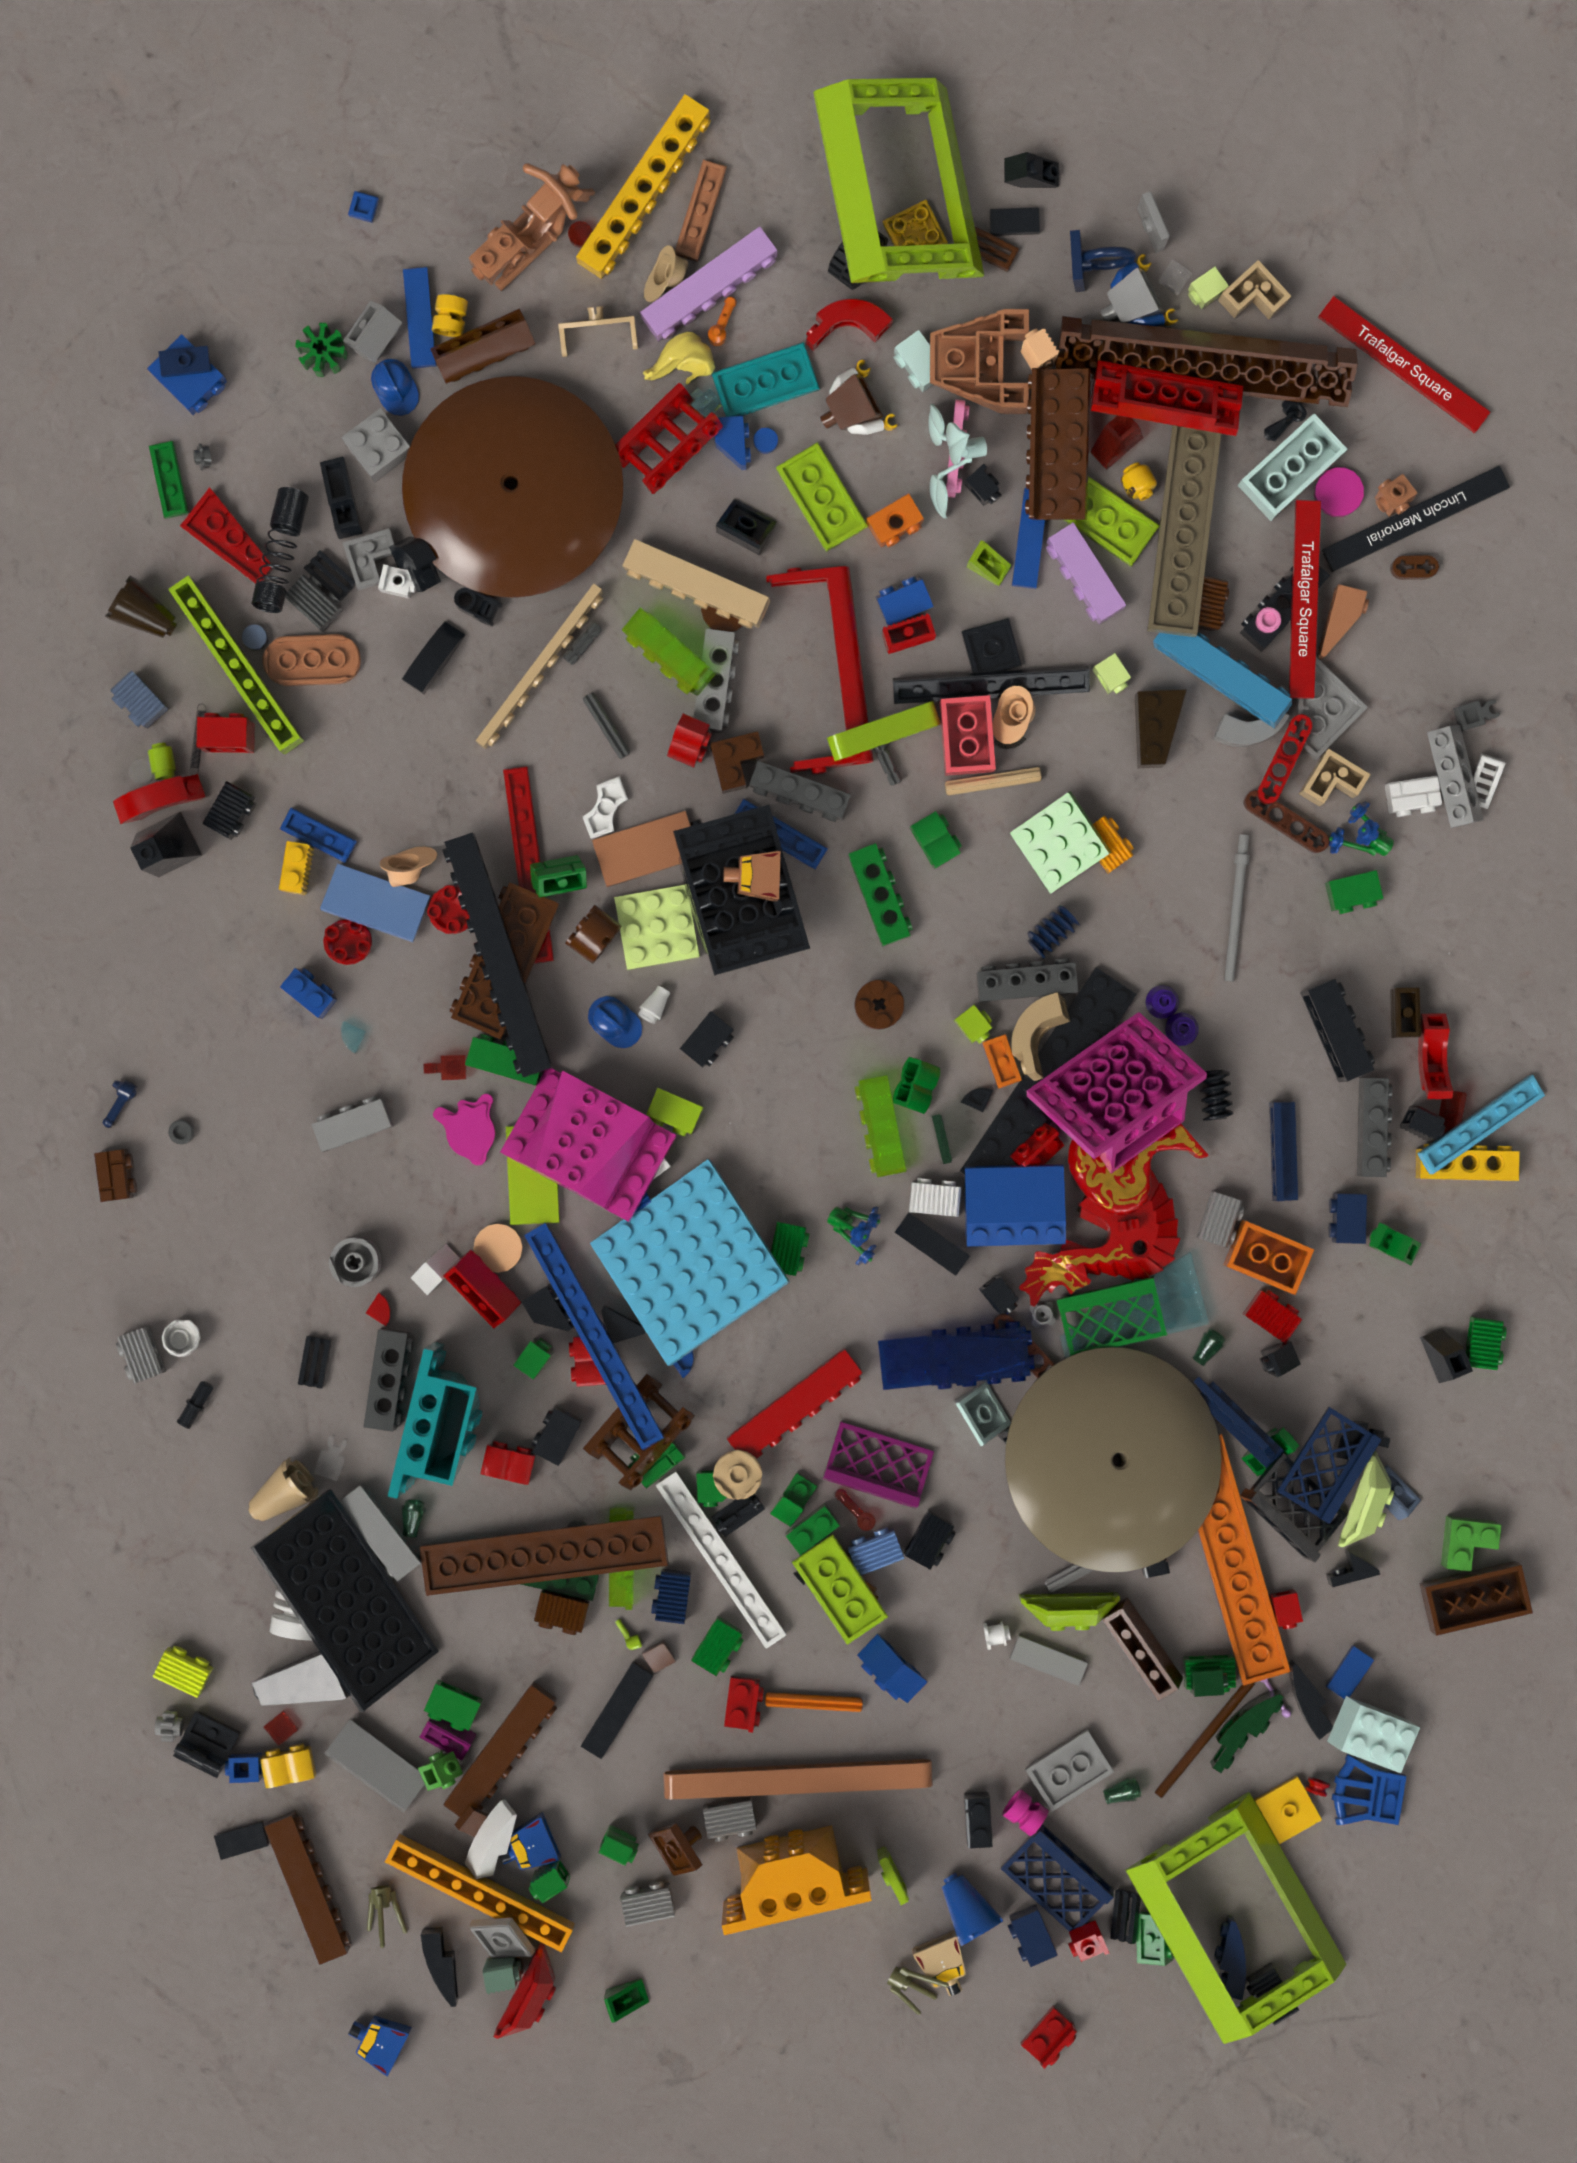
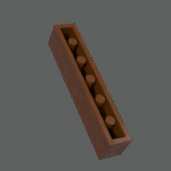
(501, 1750)
(308, 1887)

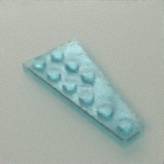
(1179, 1301)

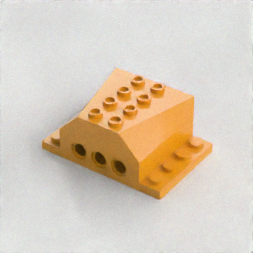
(792, 1880)

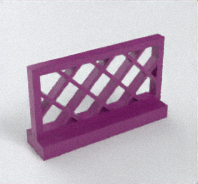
(870, 1485)

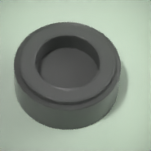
(181, 1132)

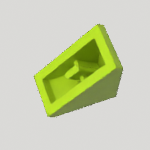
(988, 563)

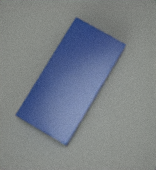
(1349, 1672)

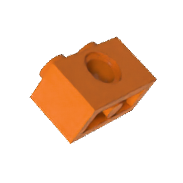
(902, 508)

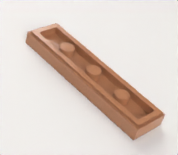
(700, 210)

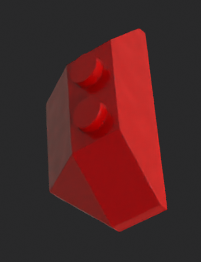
(529, 1996)

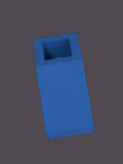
(731, 440)

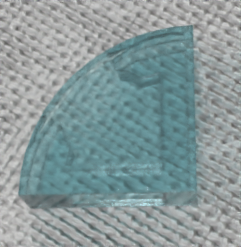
(352, 1036)

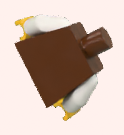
(854, 405)

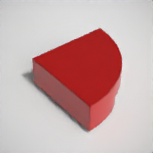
(380, 1309)

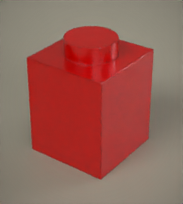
(1286, 1608)

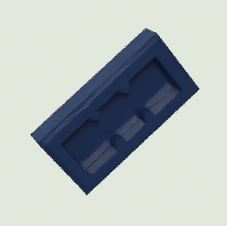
(185, 361)

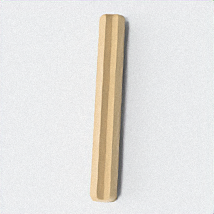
(993, 781)

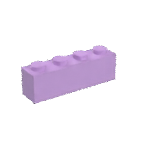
(1085, 573)

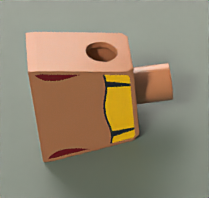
(756, 875)

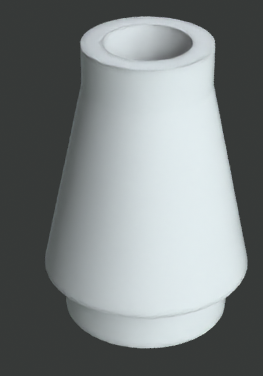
(654, 1005)

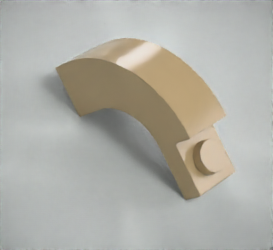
(1031, 1027)

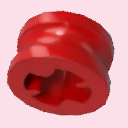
(1317, 1787)

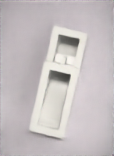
(491, 1840)

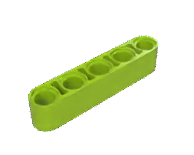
(883, 731)

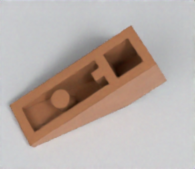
(1344, 611)

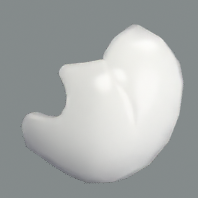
(181, 1338)

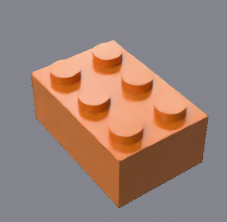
(1268, 1257)

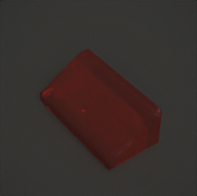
(1453, 1110)

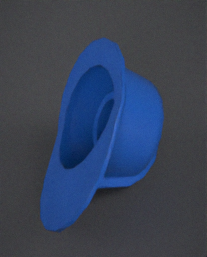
(395, 387)
(615, 1022)

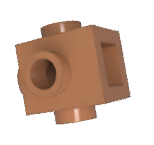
(1395, 495)

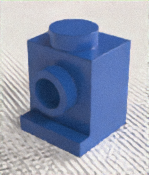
(237, 1774)

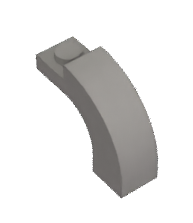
(1245, 734)

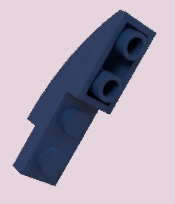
(1231, 1959)

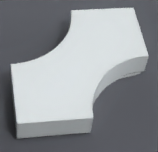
(600, 818)

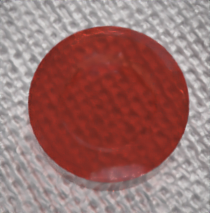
(579, 233)

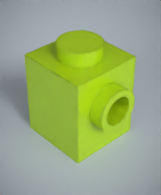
(974, 1024)

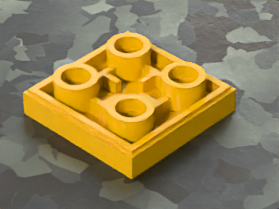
(915, 226)

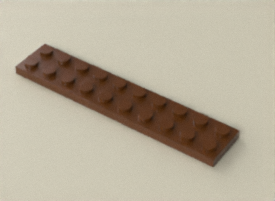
(544, 1555)

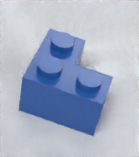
(891, 1670)

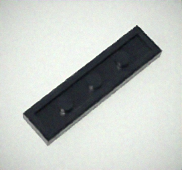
(617, 1710)

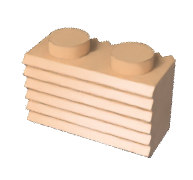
(1039, 350)

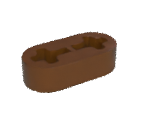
(1414, 573)

